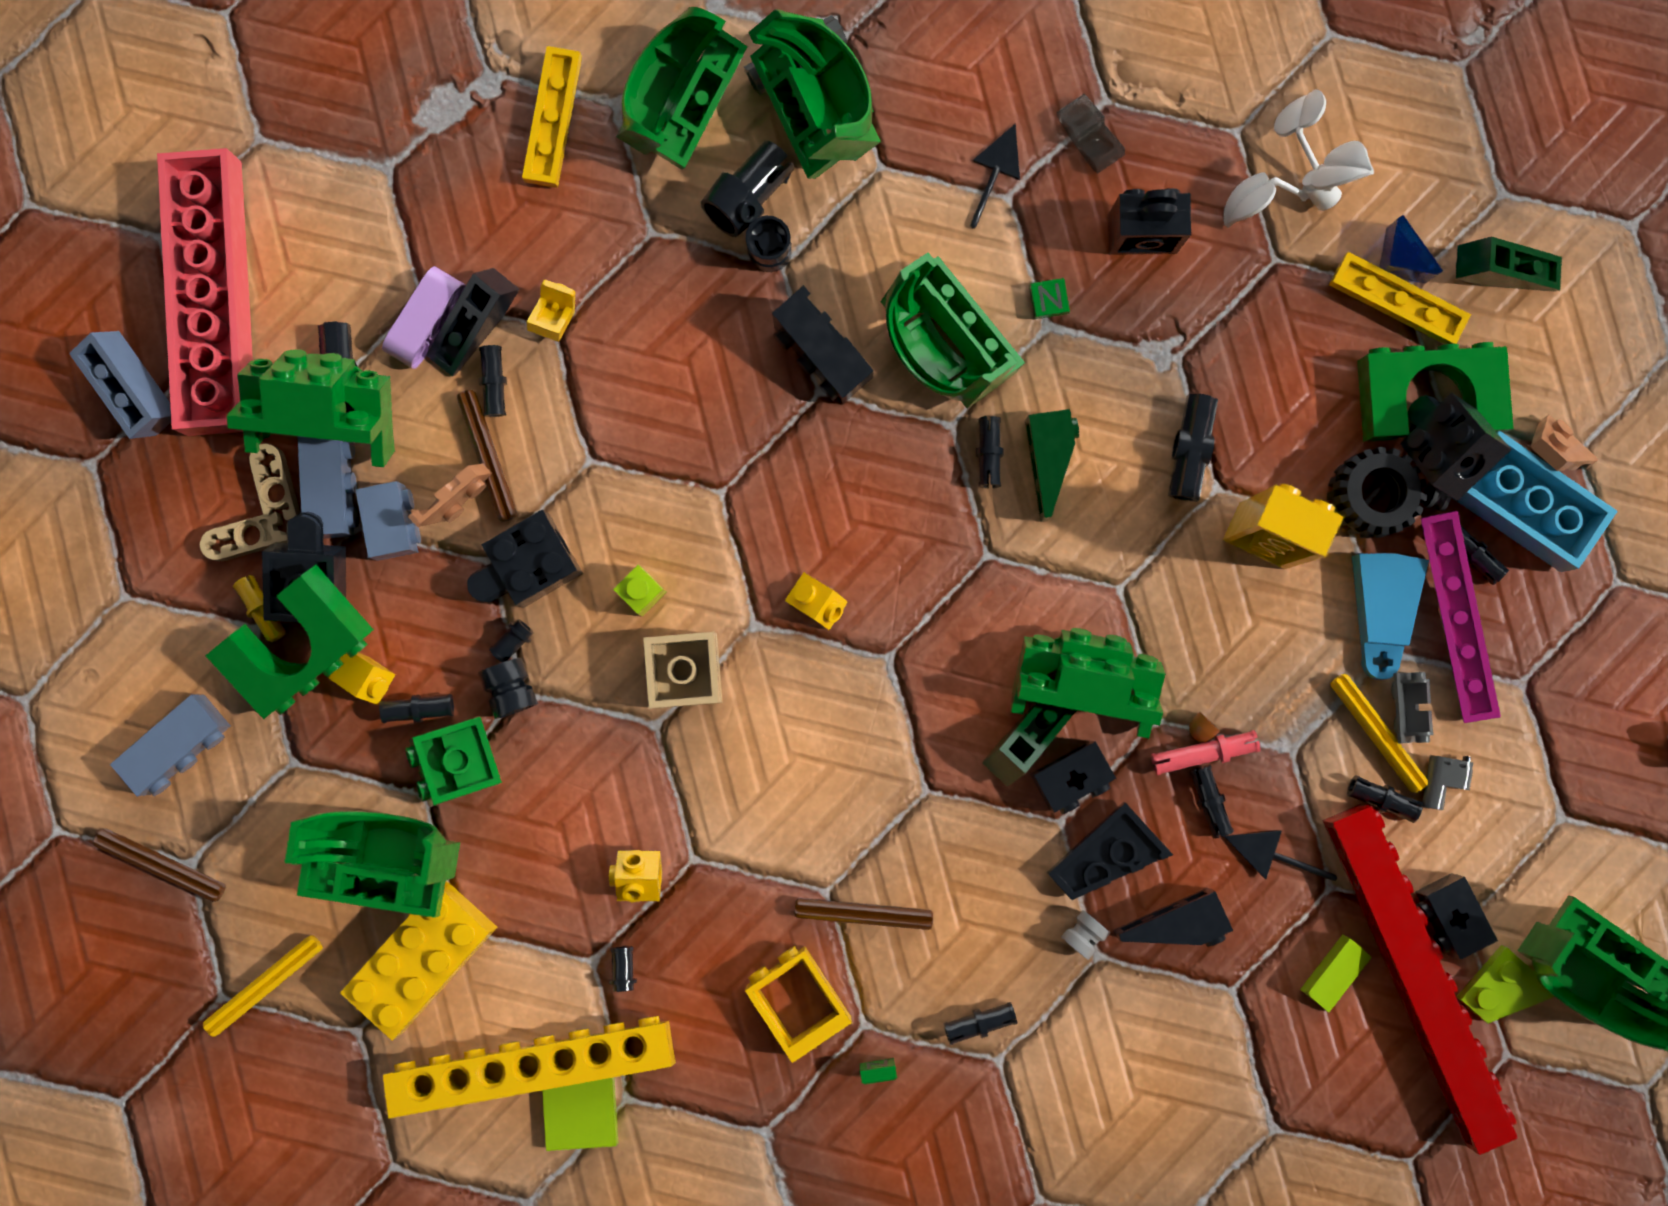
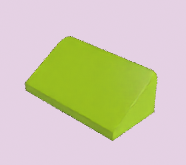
(1336, 973)

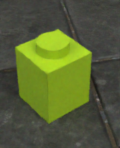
(640, 590)

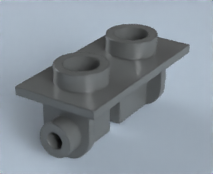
(1409, 692)

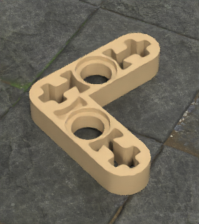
(266, 523)

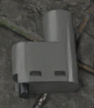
(1445, 773)

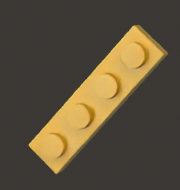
(552, 116)
(1399, 299)

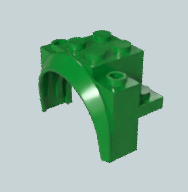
(826, 101)
(307, 399)
(387, 860)
(1595, 973)

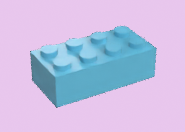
(1539, 508)

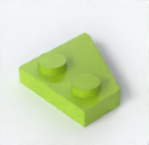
(1502, 987)

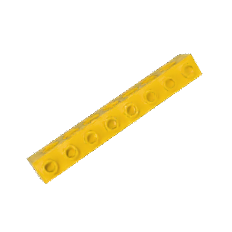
(406, 1098)

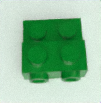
(453, 762)

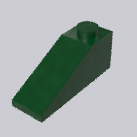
(1507, 265)
(1051, 445)
(1026, 741)

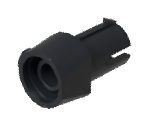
(737, 198)

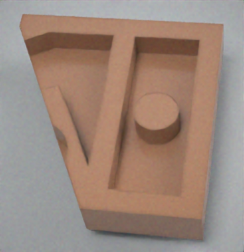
(1559, 447)
(452, 496)

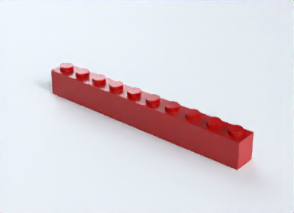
(1420, 978)

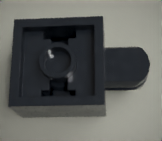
(1149, 222)
(1452, 443)
(523, 560)
(288, 561)

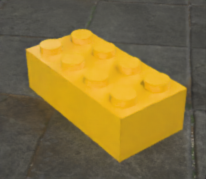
(1283, 527)
(417, 963)

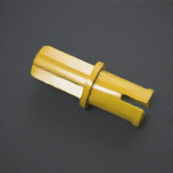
(253, 600)

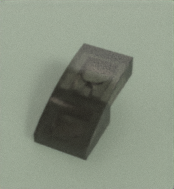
(1090, 134)

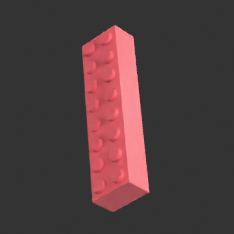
(204, 286)

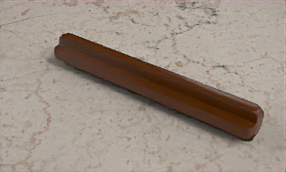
(487, 455)
(159, 865)
(863, 914)

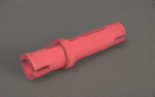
(1206, 752)

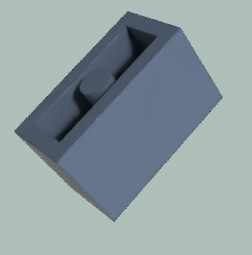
(386, 521)

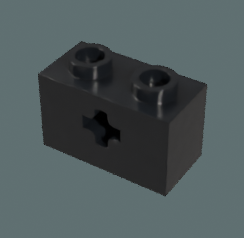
(1084, 760)
(1470, 927)

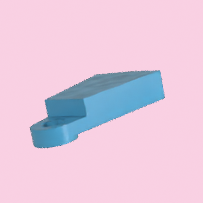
(1387, 605)

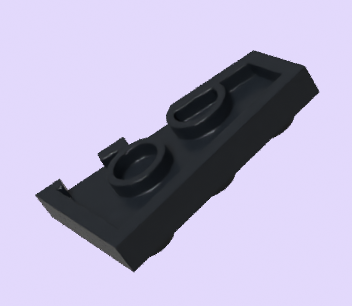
(1108, 852)

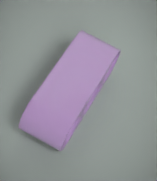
(423, 317)

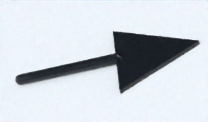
(1001, 157)
(1260, 851)

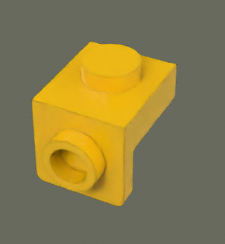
(552, 310)
(816, 601)

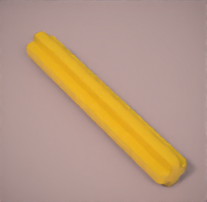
(1379, 733)
(262, 985)

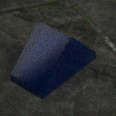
(1406, 254)

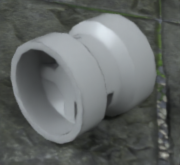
(1085, 934)

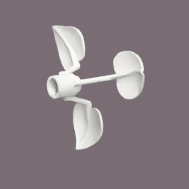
(1320, 185)

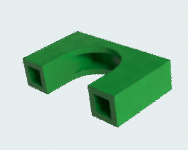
(1477, 371)
(332, 630)

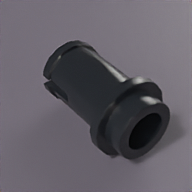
(511, 640)
(622, 969)

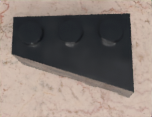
(820, 347)

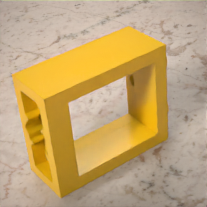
(816, 1034)

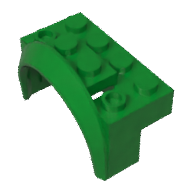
(934, 290)

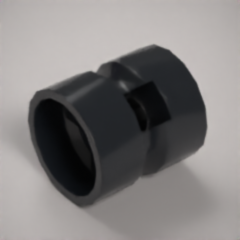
(768, 243)
(507, 688)

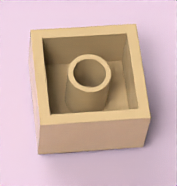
(682, 670)

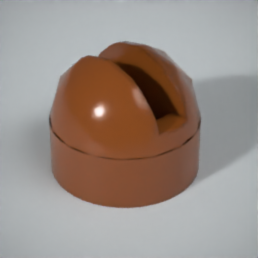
(1202, 728)

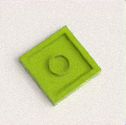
(581, 1116)

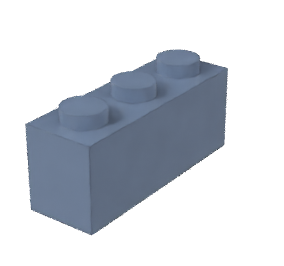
(123, 383)
(328, 484)
(171, 746)

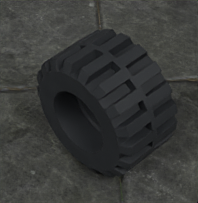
(1403, 486)

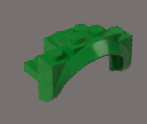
(675, 89)
(1091, 677)

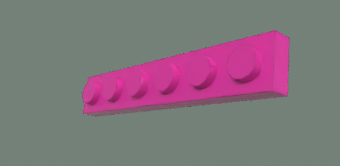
(1460, 617)

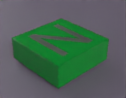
(1049, 298)
(878, 1071)

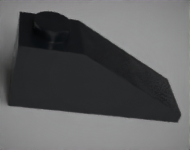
(472, 319)
(1189, 921)

